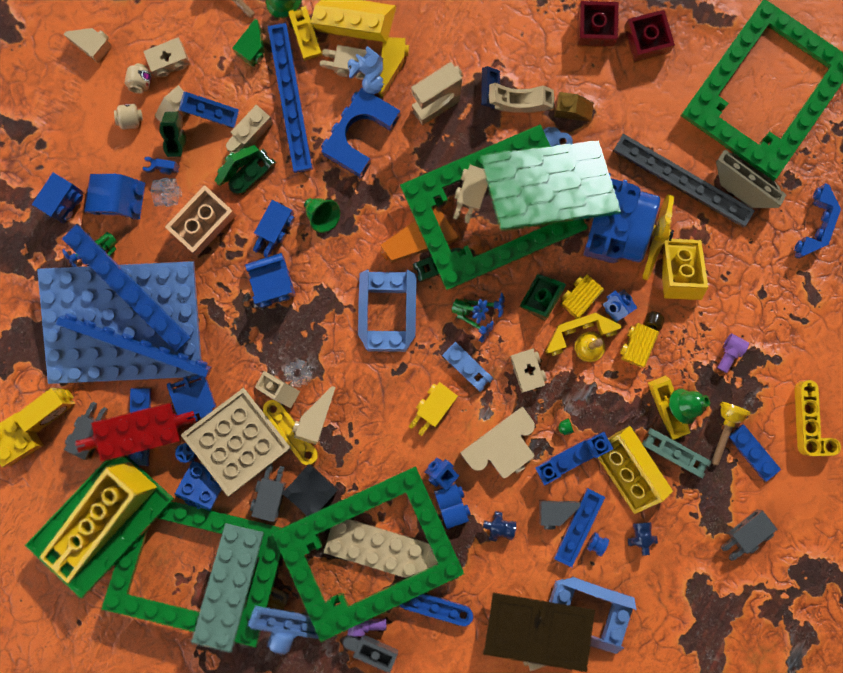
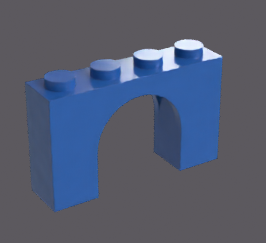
(362, 107)

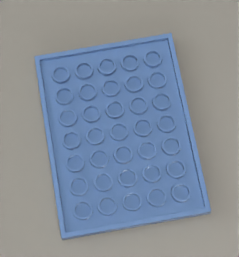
(83, 293)

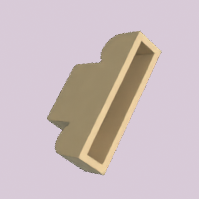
(503, 445)

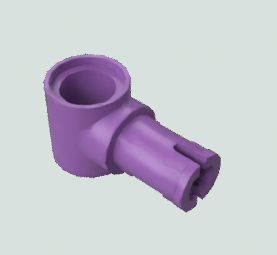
(734, 348)
(369, 625)

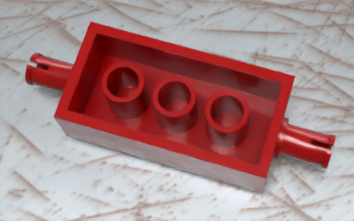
(135, 431)

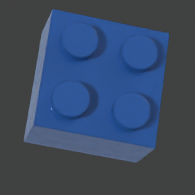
(58, 198)

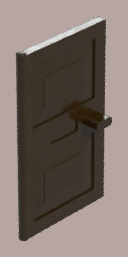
(539, 632)

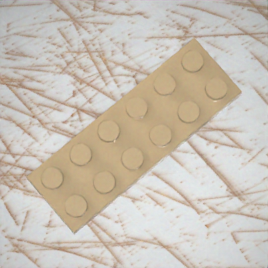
(379, 548)

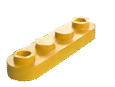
(284, 424)

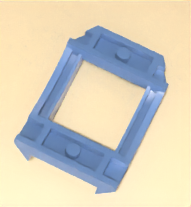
(387, 283)
(618, 615)

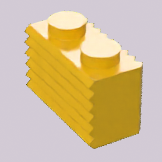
(581, 296)
(639, 345)

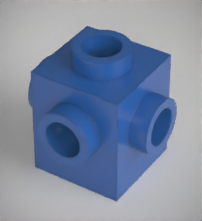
(619, 305)
(441, 473)

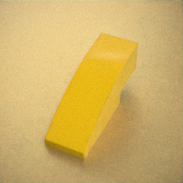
(661, 392)

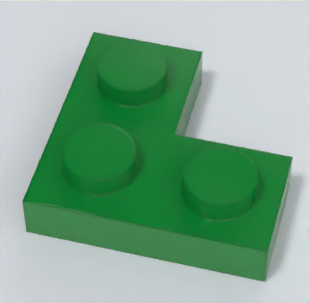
(234, 162)

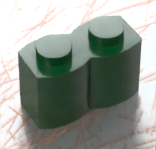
(172, 133)

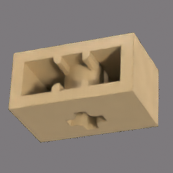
(157, 57)
(524, 379)

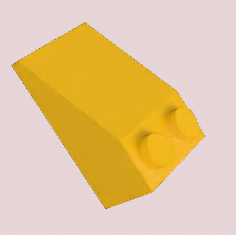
(684, 270)

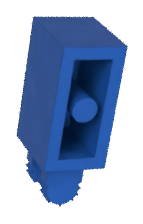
(273, 226)

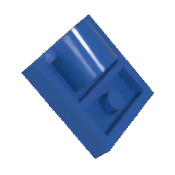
(198, 487)

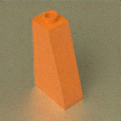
(410, 241)

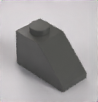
(556, 512)

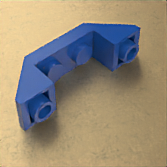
(826, 200)
(573, 457)

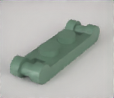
(676, 453)

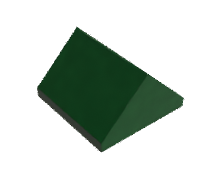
(542, 296)

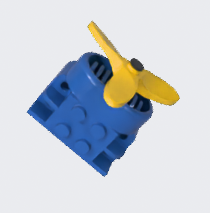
(629, 233)

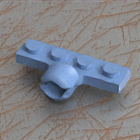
(283, 627)

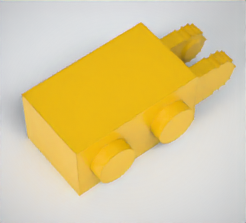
(434, 407)

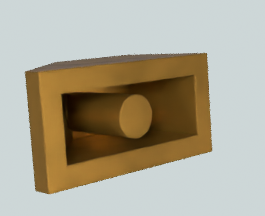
(573, 107)

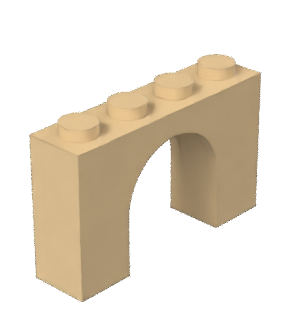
(437, 93)

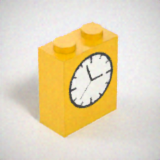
(44, 409)

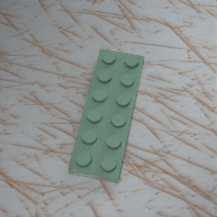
(228, 588)

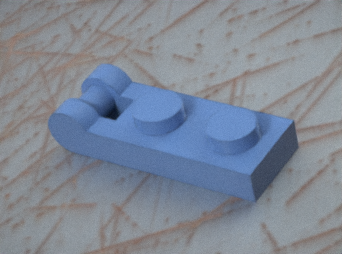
(467, 366)

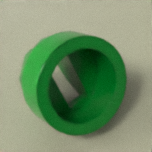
(565, 427)

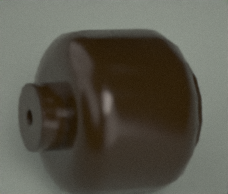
(654, 320)

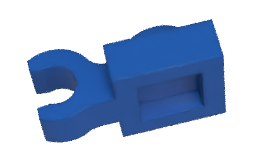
(165, 166)

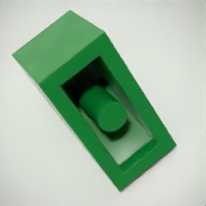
(250, 45)

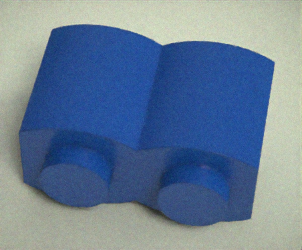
(451, 505)

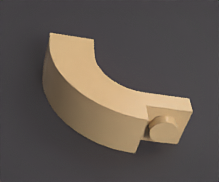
(521, 100)

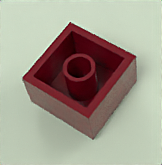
(597, 23)
(649, 35)

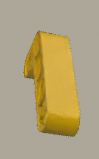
(813, 418)

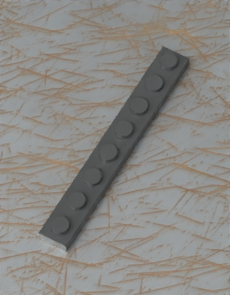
(683, 180)

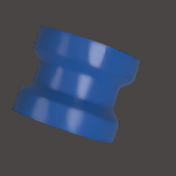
(181, 453)
(597, 544)

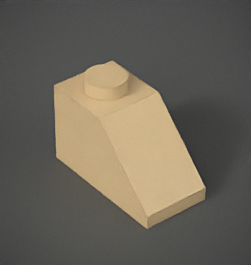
(90, 41)
(170, 103)
(277, 389)

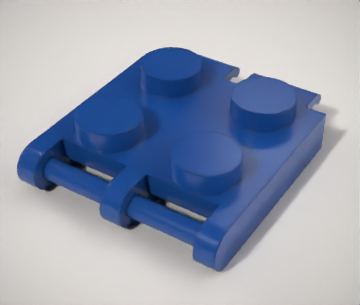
(192, 396)

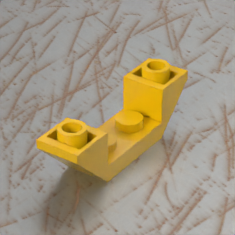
(604, 325)

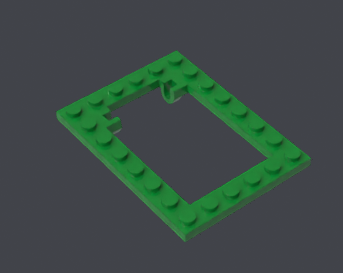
(707, 106)
(460, 265)
(301, 537)
(269, 556)

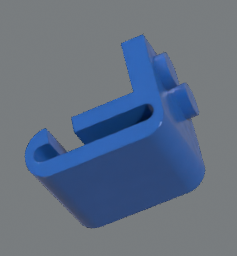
(114, 195)
(270, 280)

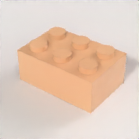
(200, 220)

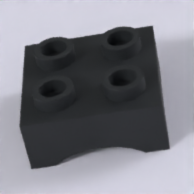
(310, 490)

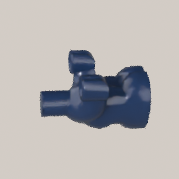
(500, 527)
(643, 537)

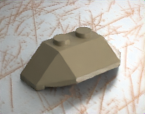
(748, 182)

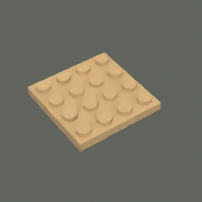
(235, 442)

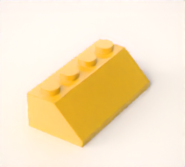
(354, 18)
(634, 471)

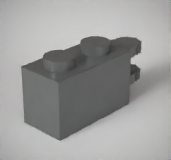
(83, 430)
(269, 495)
(749, 534)
(371, 651)

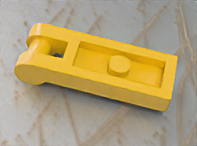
(305, 33)

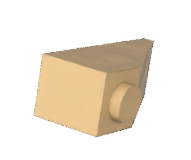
(312, 421)

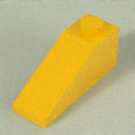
(393, 59)

